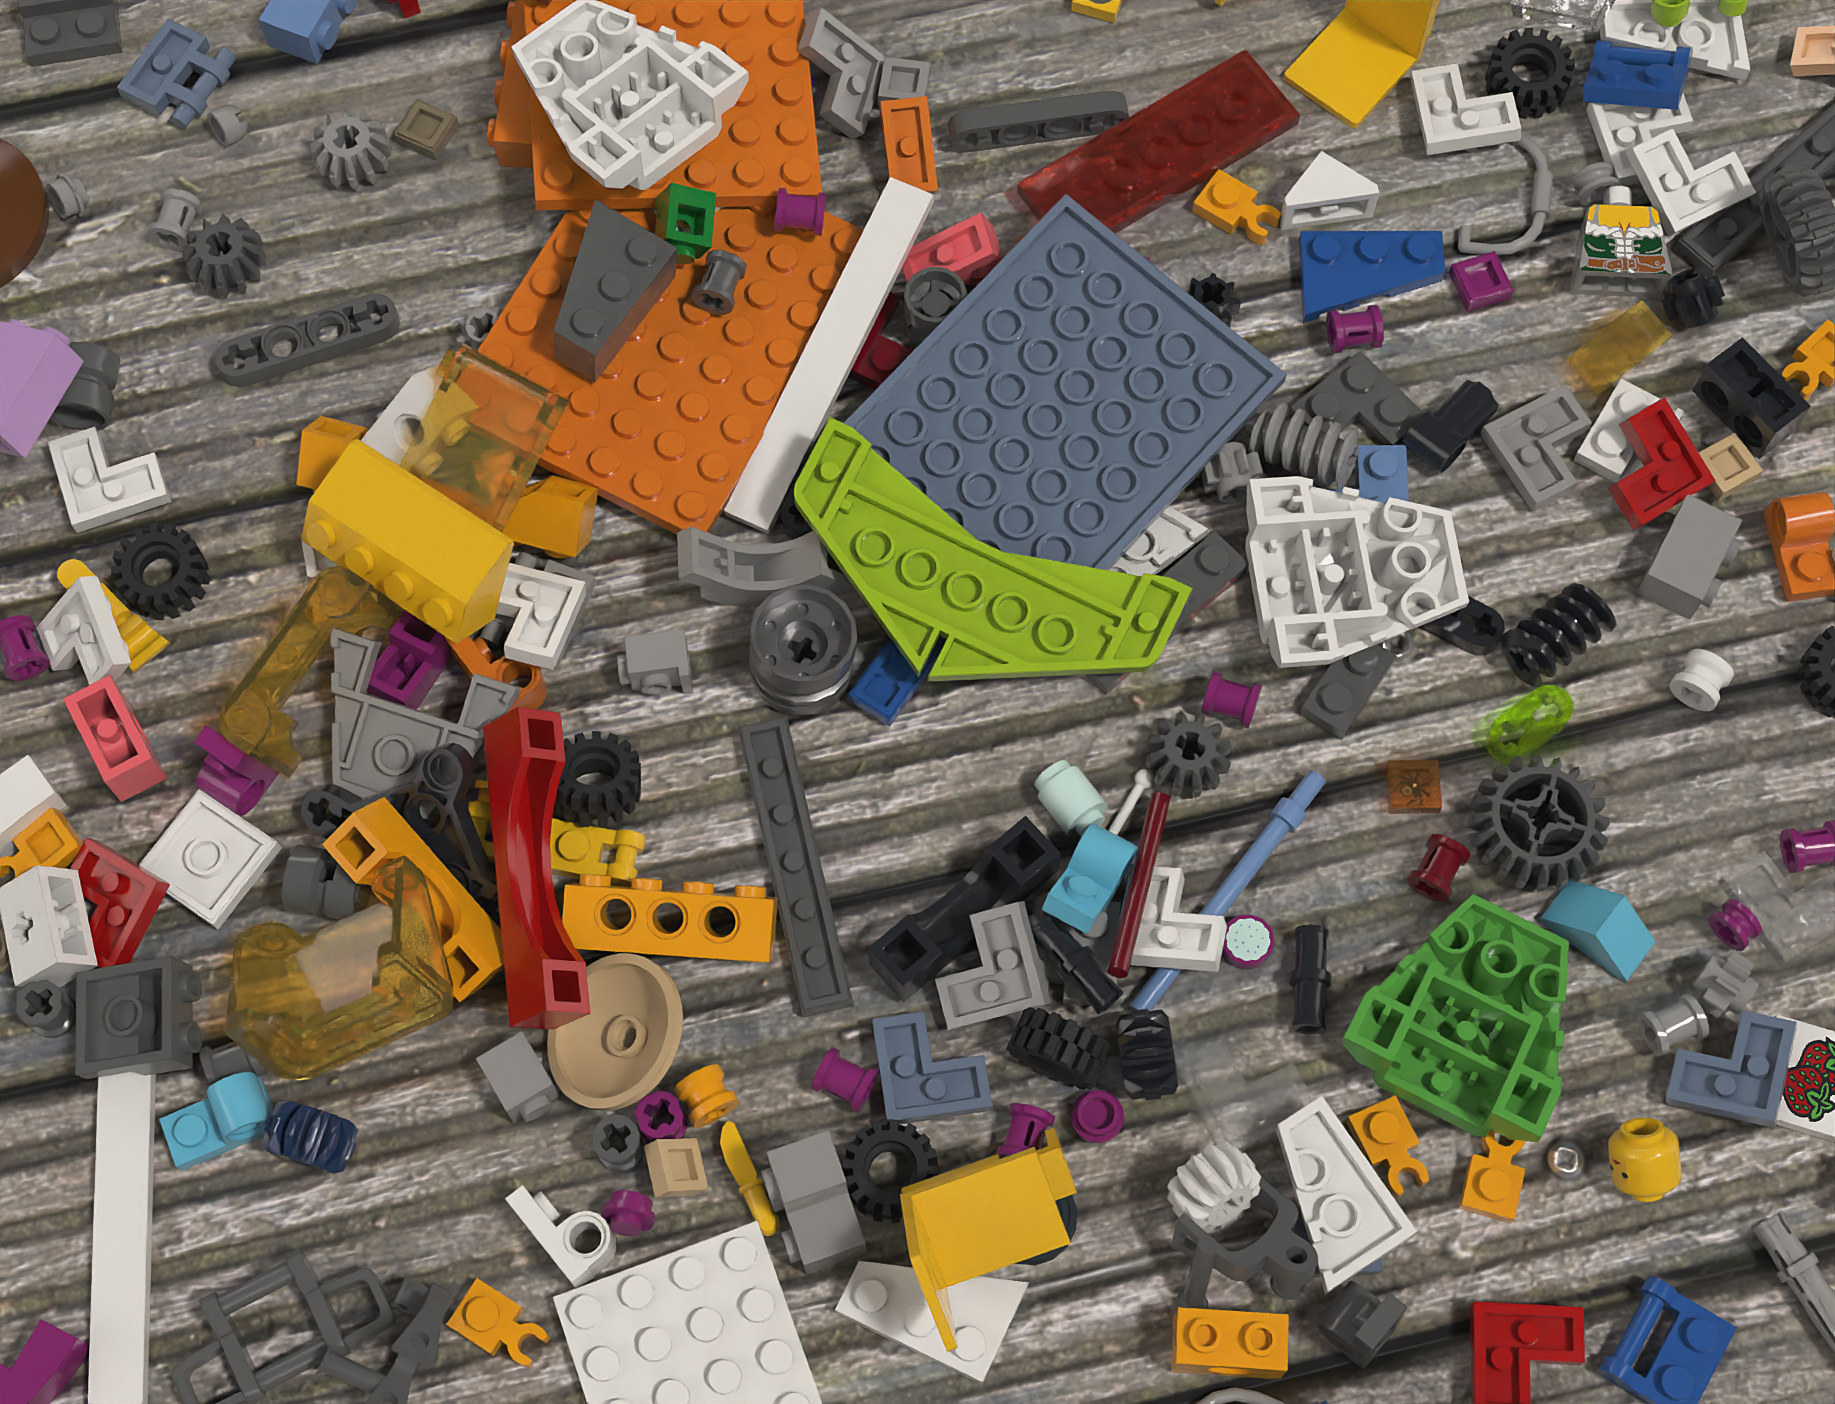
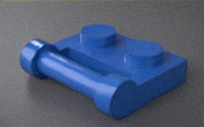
(1637, 76)
(1684, 1356)

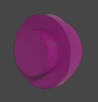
(1097, 1116)
(628, 1213)

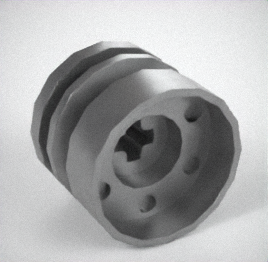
(798, 625)

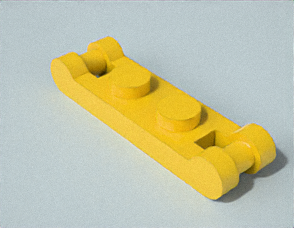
(576, 847)

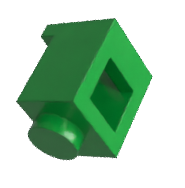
(692, 212)

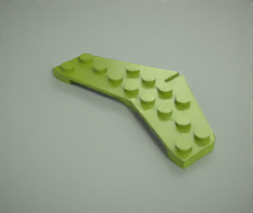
(993, 606)

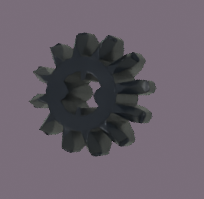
(1147, 1054)

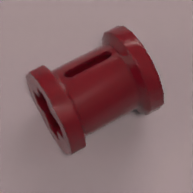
(1438, 868)

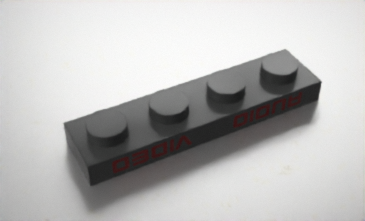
(1206, 569)

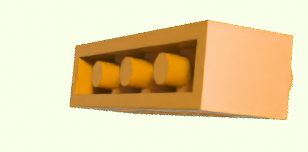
(590, 930)

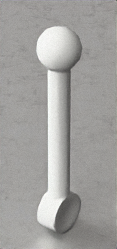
(1143, 779)

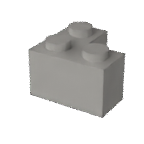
(816, 1200)

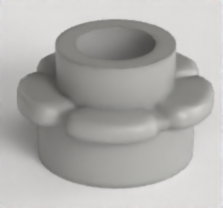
(67, 196)

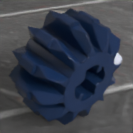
(309, 1137)

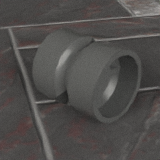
(929, 300)
(89, 397)
(318, 882)

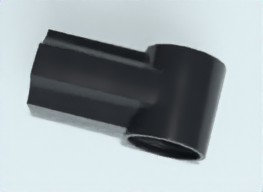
(1443, 434)

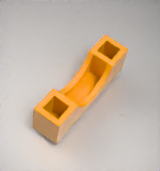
(467, 932)

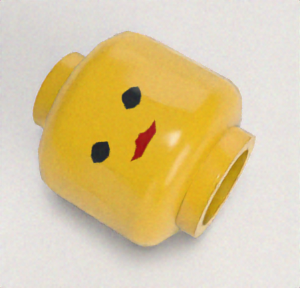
(1644, 1159)

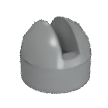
(226, 124)

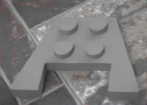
(384, 742)

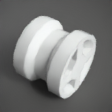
(1701, 679)

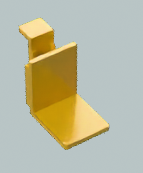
(1363, 55)
(984, 1221)

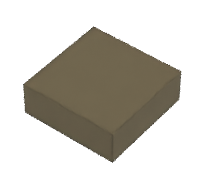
(426, 129)

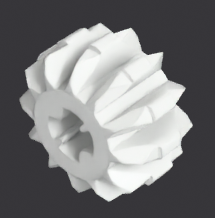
(1214, 1186)

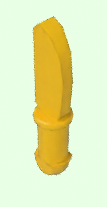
(746, 1177)

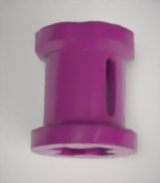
(800, 211)
(1354, 329)
(20, 649)
(1231, 699)
(1808, 847)
(845, 1079)
(656, 1105)
(1025, 1129)

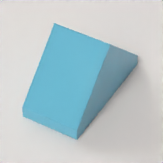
(1600, 927)

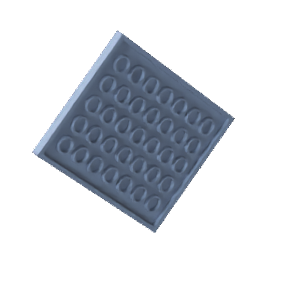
(1066, 396)

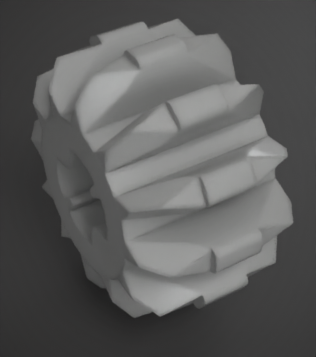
(350, 149)

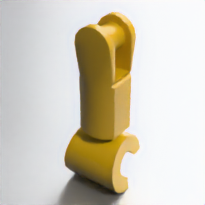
(140, 638)

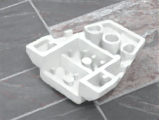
(625, 95)
(1345, 569)

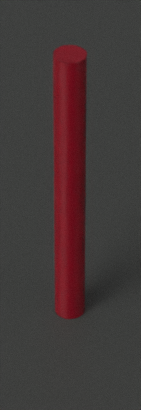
(1138, 885)

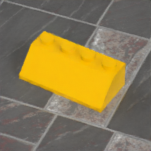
(409, 542)

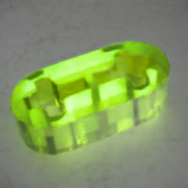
(1523, 715)

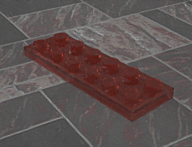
(1167, 146)

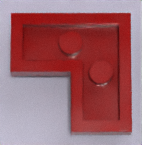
(1669, 469)
(125, 900)
(1512, 1337)

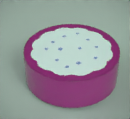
(1247, 942)

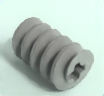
(1305, 445)

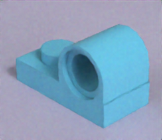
(1091, 878)
(225, 1120)

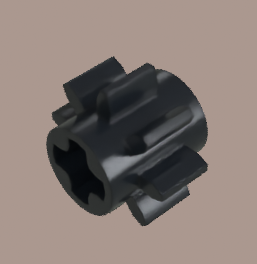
(1216, 297)
(1693, 298)

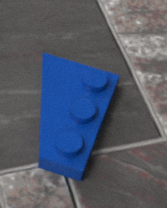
(1356, 266)

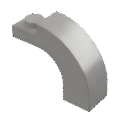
(750, 573)

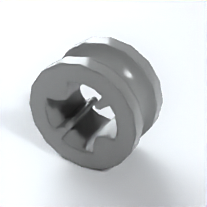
(1592, 182)

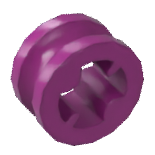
(1735, 925)

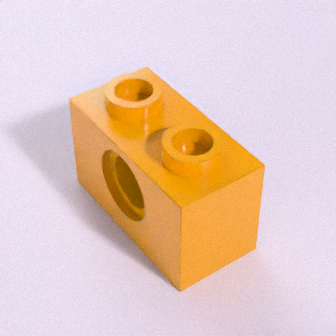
(1229, 1343)

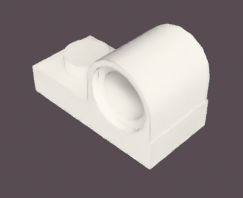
(559, 1241)

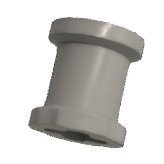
(175, 219)
(1673, 1024)

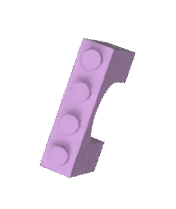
(33, 379)

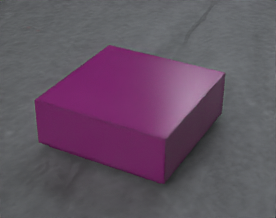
(1481, 281)

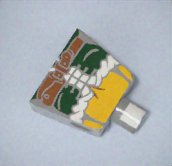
(1620, 249)

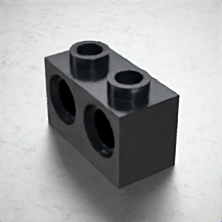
(1751, 398)

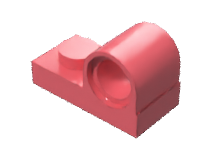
(965, 248)

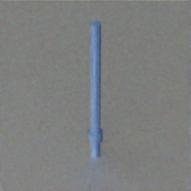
(1285, 818)

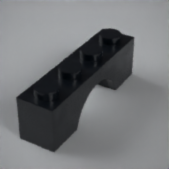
(936, 936)

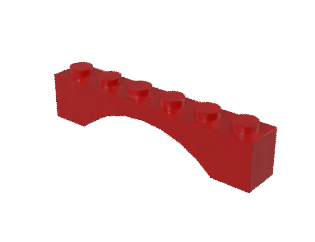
(540, 963)

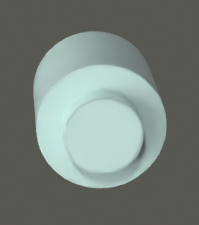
(1070, 798)

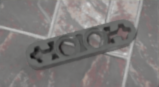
(1037, 121)
(305, 332)

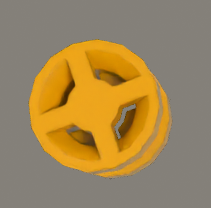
(706, 1095)

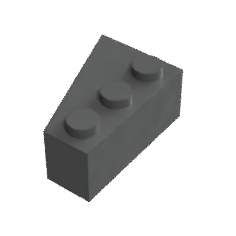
(610, 290)

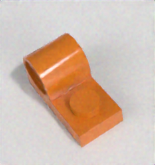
(909, 142)
(1799, 539)
(478, 659)

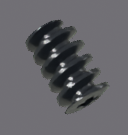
(1556, 631)

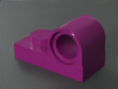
(231, 774)

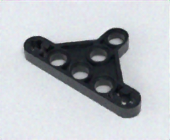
(452, 840)

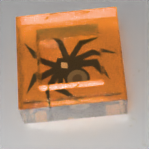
(1413, 786)

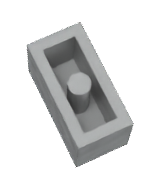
(1690, 557)

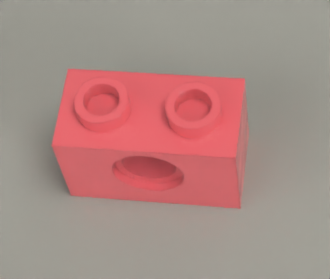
(115, 738)

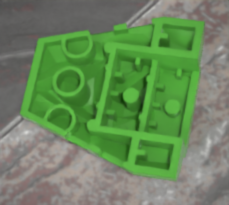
(1471, 1023)

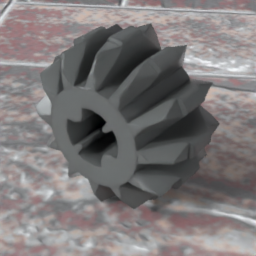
(224, 255)
(1206, 763)

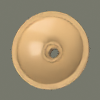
(597, 1054)

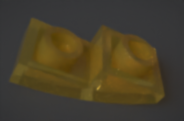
(1619, 348)

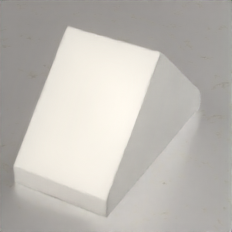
(1328, 195)

